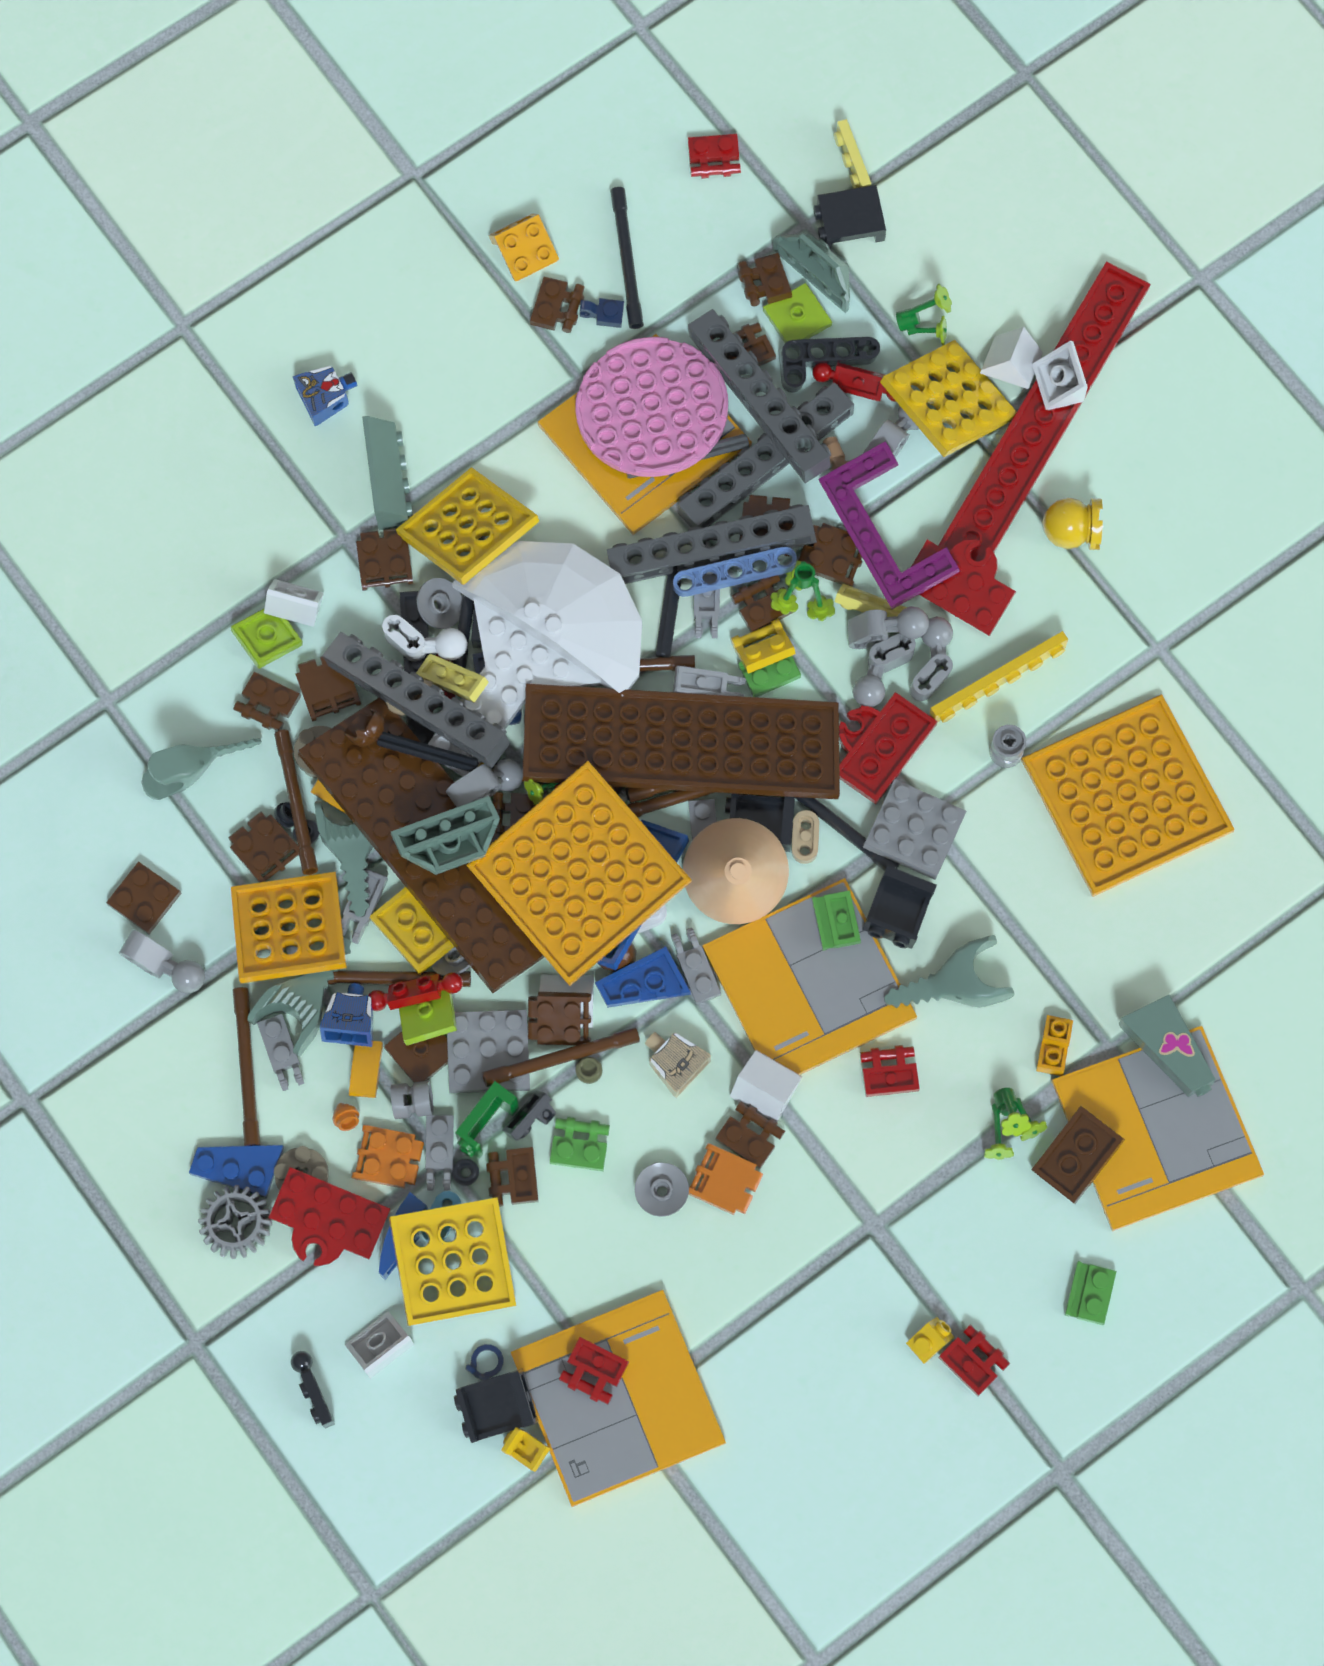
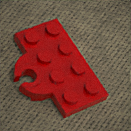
(973, 591)
(881, 745)
(327, 1217)

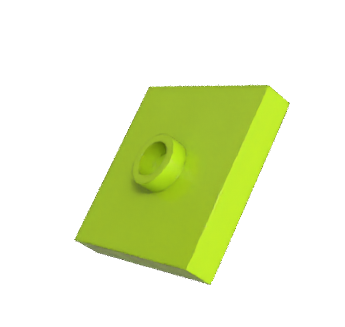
(798, 316)
(266, 637)
(428, 1019)

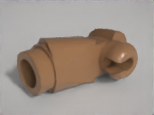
(837, 455)

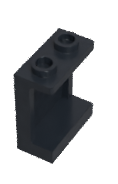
(850, 215)
(771, 812)
(899, 907)
(495, 1405)

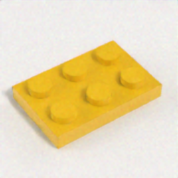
(411, 931)

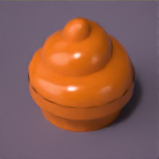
(345, 1117)

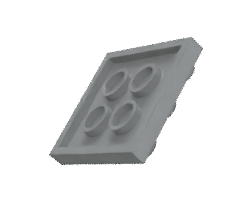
(914, 829)
(484, 1043)

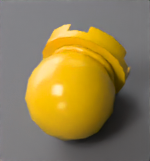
(1072, 523)

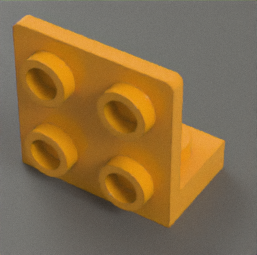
(525, 246)

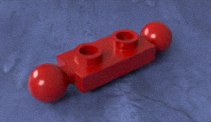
(852, 380)
(416, 991)

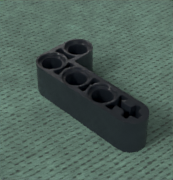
(831, 357)

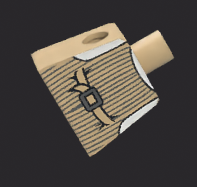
(676, 1061)

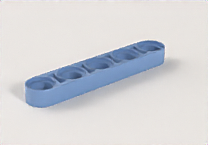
(725, 580)

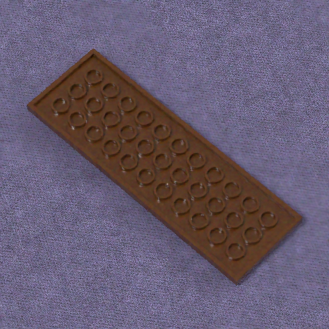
(683, 741)
(392, 790)

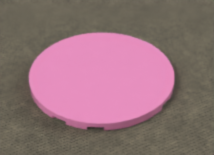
(652, 407)

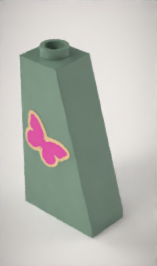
(1168, 1042)

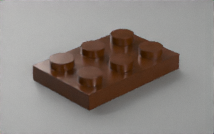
(1078, 1154)

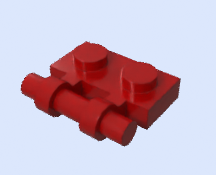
(714, 149)
(889, 1079)
(597, 1362)
(968, 1366)

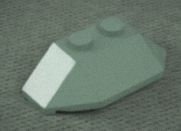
(817, 265)
(449, 837)

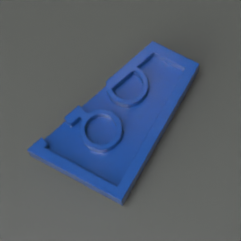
(643, 981)
(238, 1166)

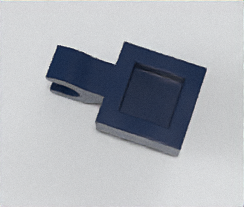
(608, 312)

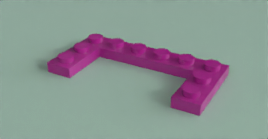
(895, 585)

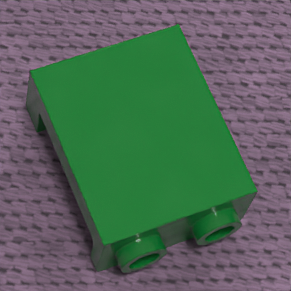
(493, 1099)

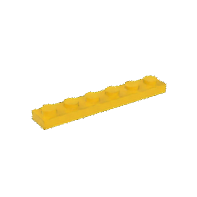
(1008, 673)

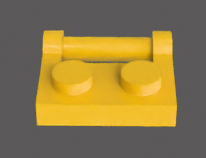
(766, 651)

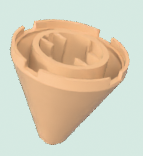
(736, 871)

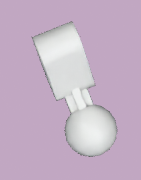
(448, 644)

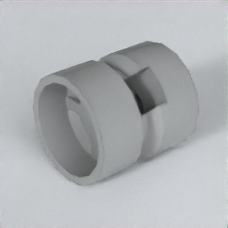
(1007, 752)
(421, 1099)

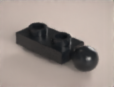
(301, 1363)

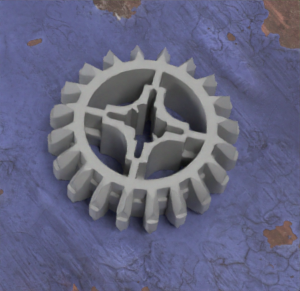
(223, 1224)

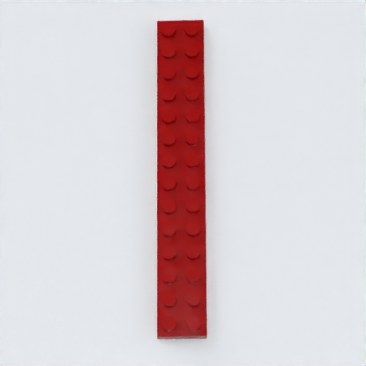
(1037, 431)

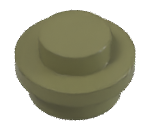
(589, 1070)

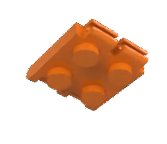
(388, 1157)
(725, 1180)

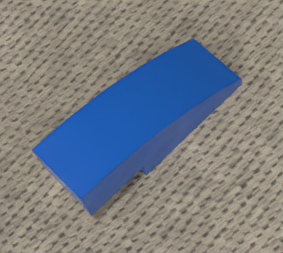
(388, 1258)

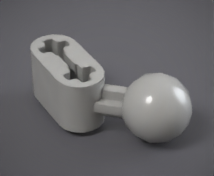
(894, 433)
(874, 626)
(936, 638)
(869, 688)
(484, 782)
(155, 960)

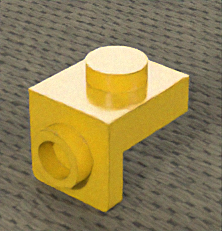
(930, 1339)
(525, 1448)

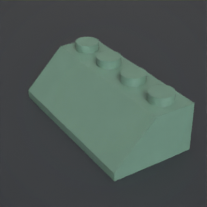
(386, 472)

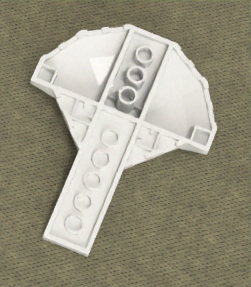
(548, 620)

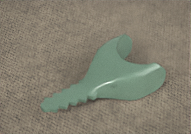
(182, 765)
(351, 850)
(954, 981)
(300, 998)

